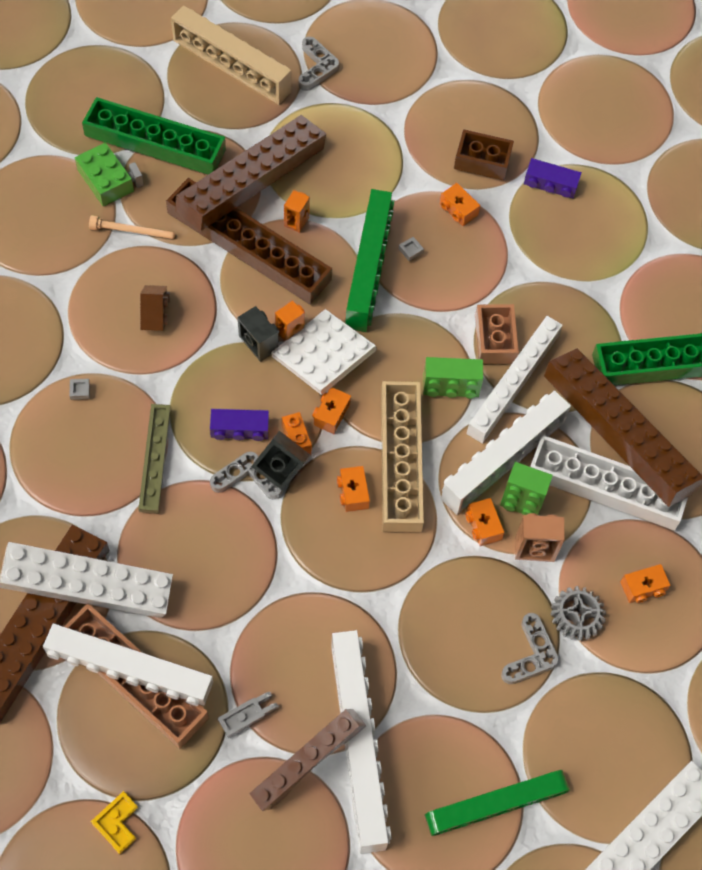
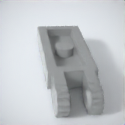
(246, 714)

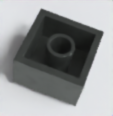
(258, 333)
(280, 460)

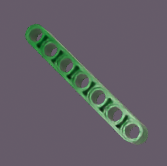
(496, 802)

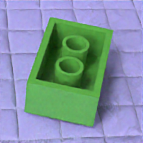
(104, 174)
(452, 377)
(525, 489)

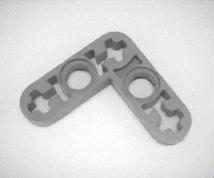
(322, 64)
(262, 484)
(537, 658)

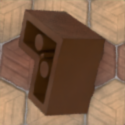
(152, 307)

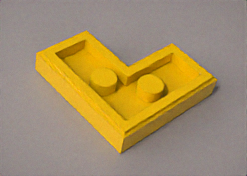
(110, 822)

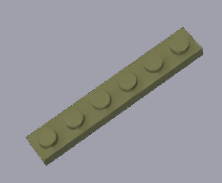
(154, 458)

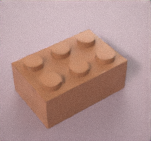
(496, 333)
(539, 538)

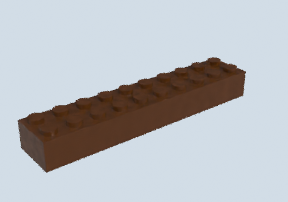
(250, 172)
(263, 250)
(623, 427)
(29, 626)

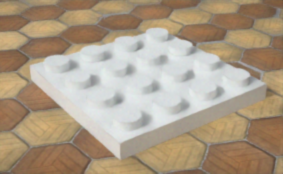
(323, 351)

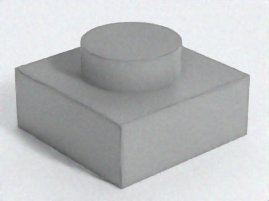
(135, 175)
(411, 248)
(79, 389)

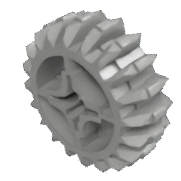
(593, 611)

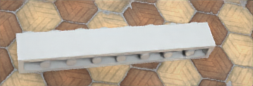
(514, 379)
(128, 664)

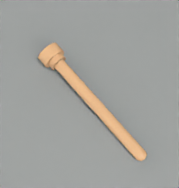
(97, 223)

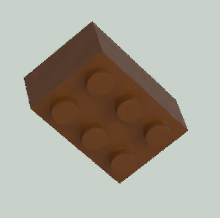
(483, 154)

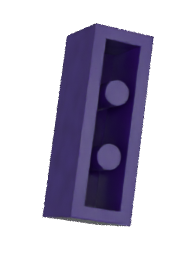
(552, 178)
(239, 424)

